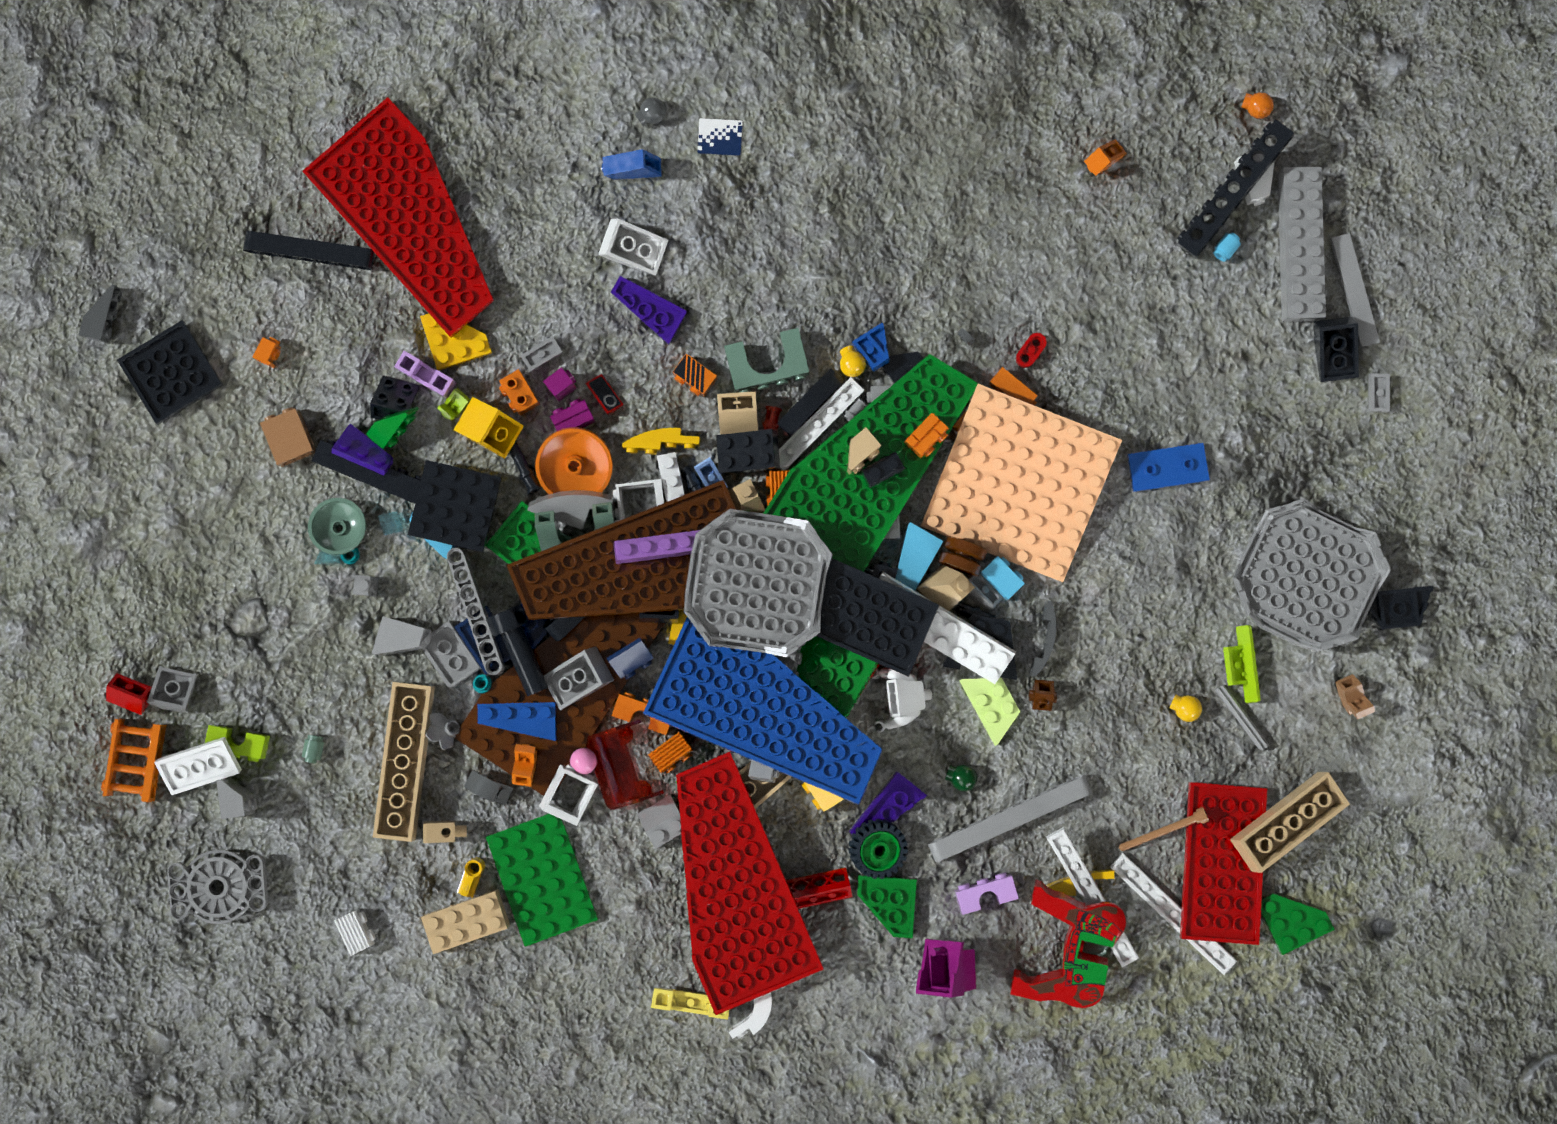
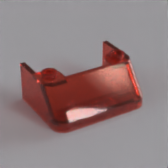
(615, 768)

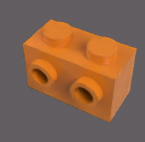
(519, 393)

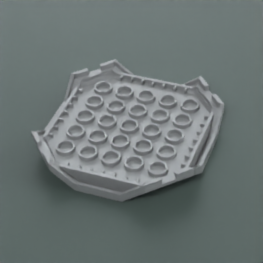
(1309, 576)
(757, 582)

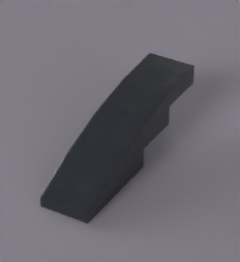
(810, 402)

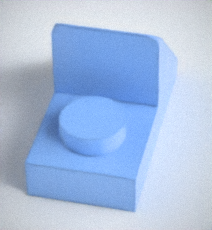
(708, 472)

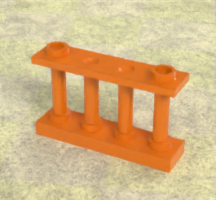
(152, 753)

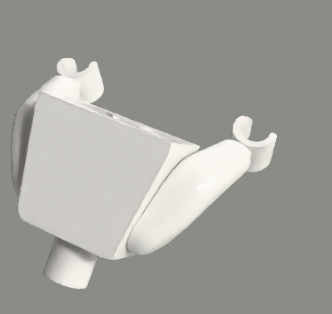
(905, 698)

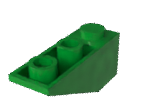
(388, 429)

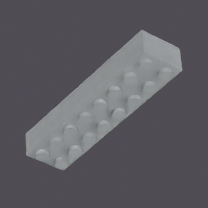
(1301, 244)

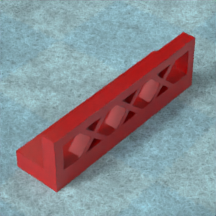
(826, 893)

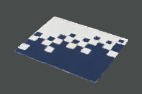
(719, 137)

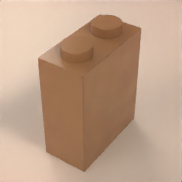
(288, 437)

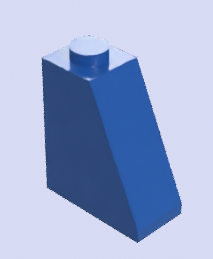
(632, 165)

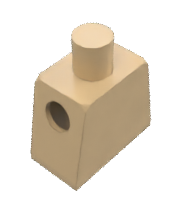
(433, 834)

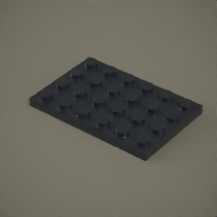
(874, 617)

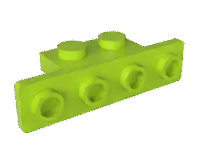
(1241, 664)

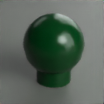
(962, 777)

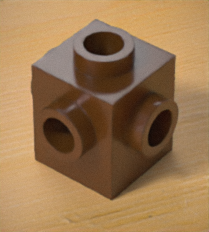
(1042, 695)

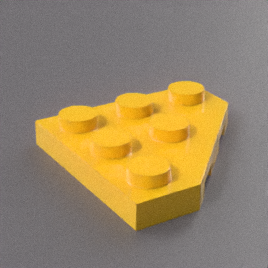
(461, 348)

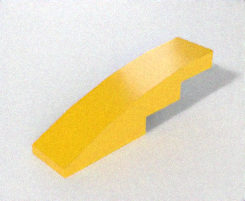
(1066, 885)

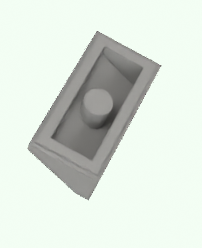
(984, 593)

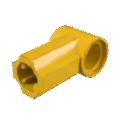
(471, 878)

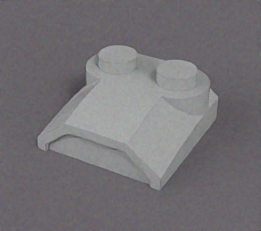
(172, 690)

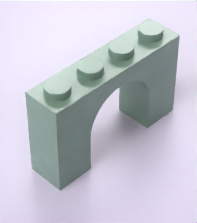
(793, 367)
(549, 533)

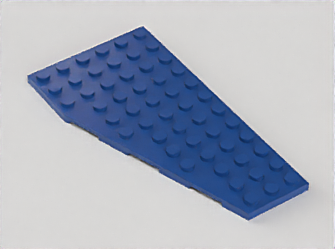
(762, 713)

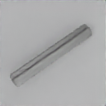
(1242, 717)

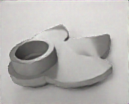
(440, 730)

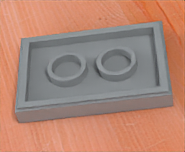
(450, 655)

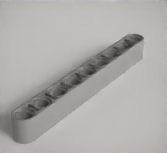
(1010, 818)

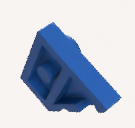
(873, 347)

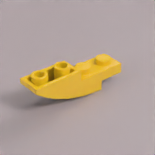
(652, 441)

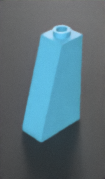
(916, 555)

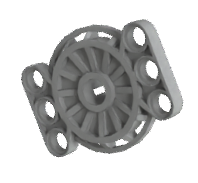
(205, 899)

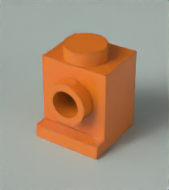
(267, 351)

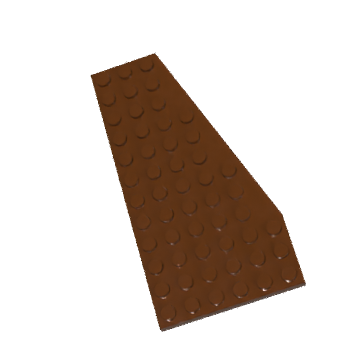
(583, 573)

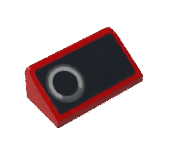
(604, 394)

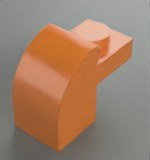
(524, 765)

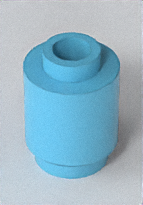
(1226, 246)

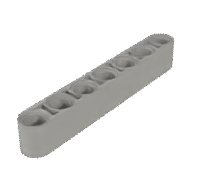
(469, 604)

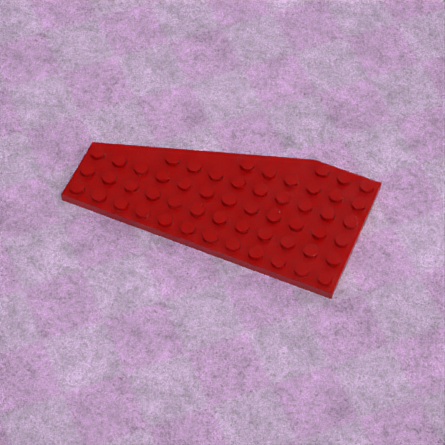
(399, 205)
(738, 901)

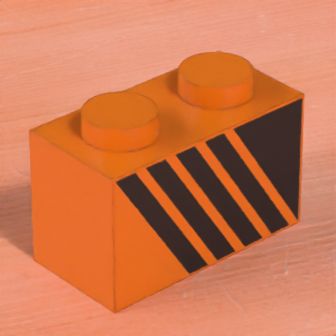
(694, 375)

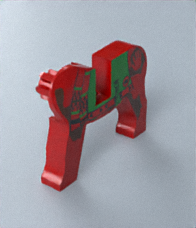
(1083, 974)

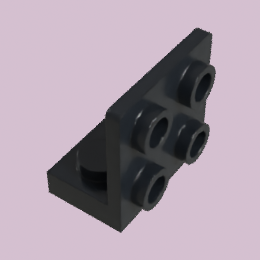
(392, 397)

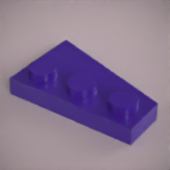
(361, 450)

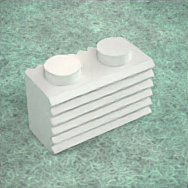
(355, 931)

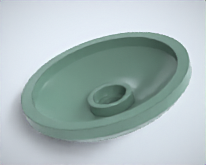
(328, 517)

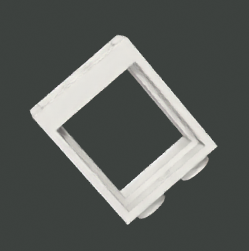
(618, 495)
(575, 816)

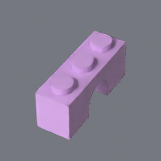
(425, 374)
(969, 896)

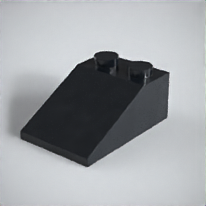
(1337, 348)

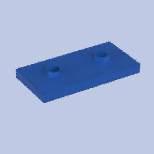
(1168, 467)

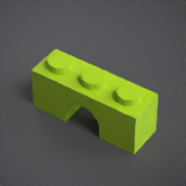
(253, 747)

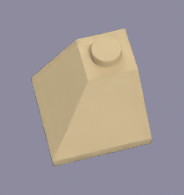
(746, 497)
(946, 587)

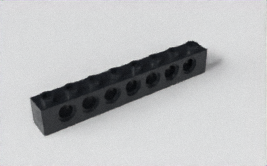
(1272, 130)

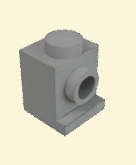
(365, 586)

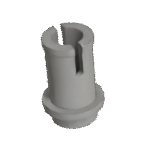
(855, 409)

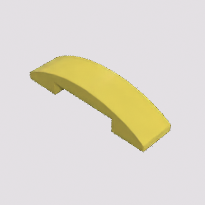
(684, 1001)

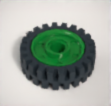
(890, 856)

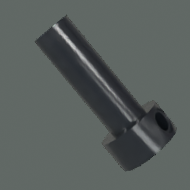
(509, 625)

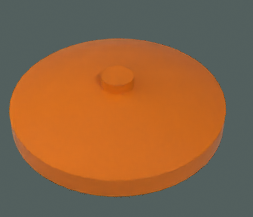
(573, 461)

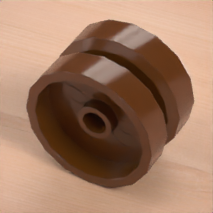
(962, 557)

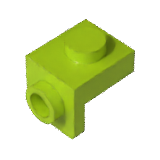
(454, 405)

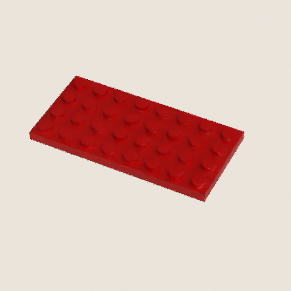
(1218, 887)

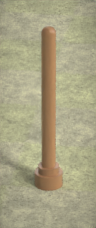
(1199, 816)

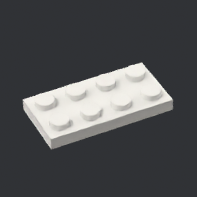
(198, 766)

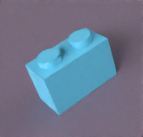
(1002, 577)

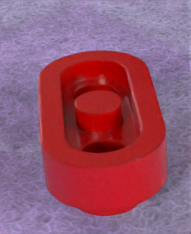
(1030, 350)

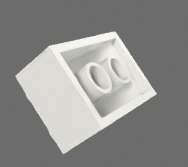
(633, 246)

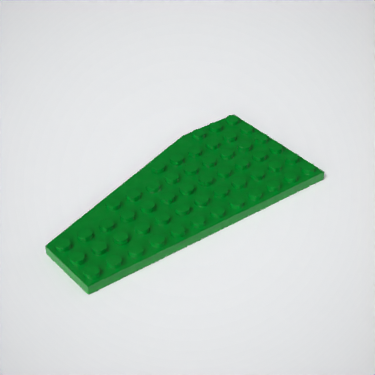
(841, 505)

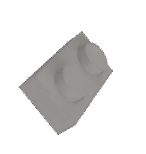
(541, 354)
(1379, 393)

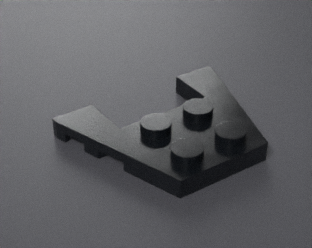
(998, 629)

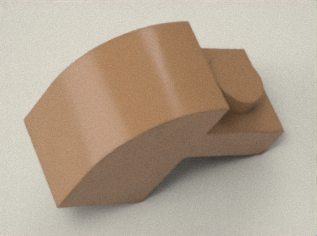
(1353, 698)

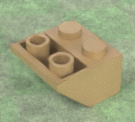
(737, 412)
(862, 448)

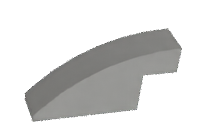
(569, 506)

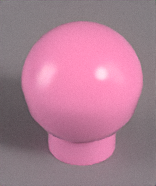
(583, 761)

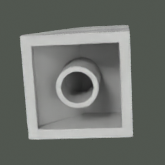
(234, 799)
(661, 821)

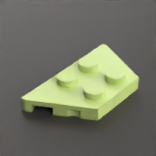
(992, 704)

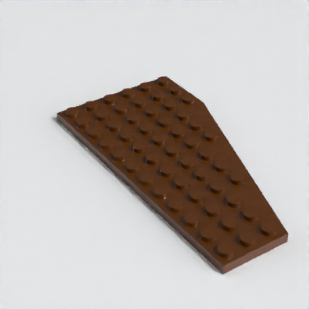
(574, 722)

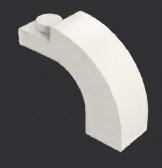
(756, 1019)

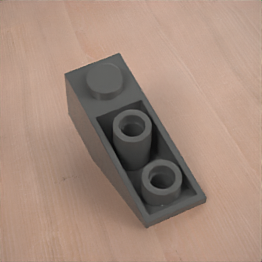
(98, 320)

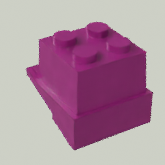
(946, 969)

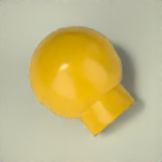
(852, 362)
(1187, 707)

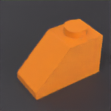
(1105, 157)

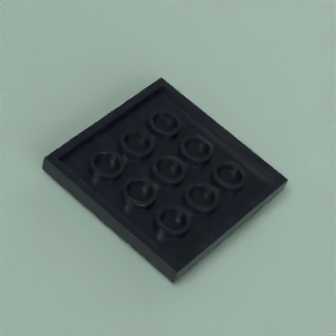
(170, 372)
(454, 506)

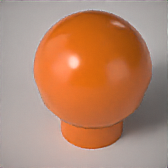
(1258, 105)

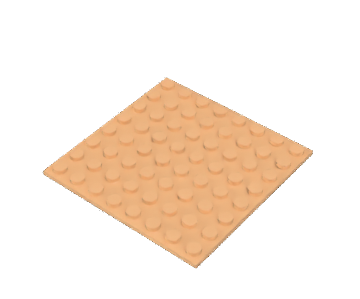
(1021, 482)

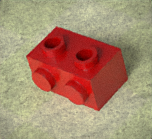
(128, 693)

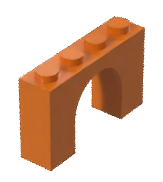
(1009, 385)

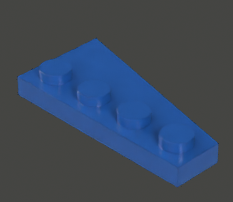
(523, 718)

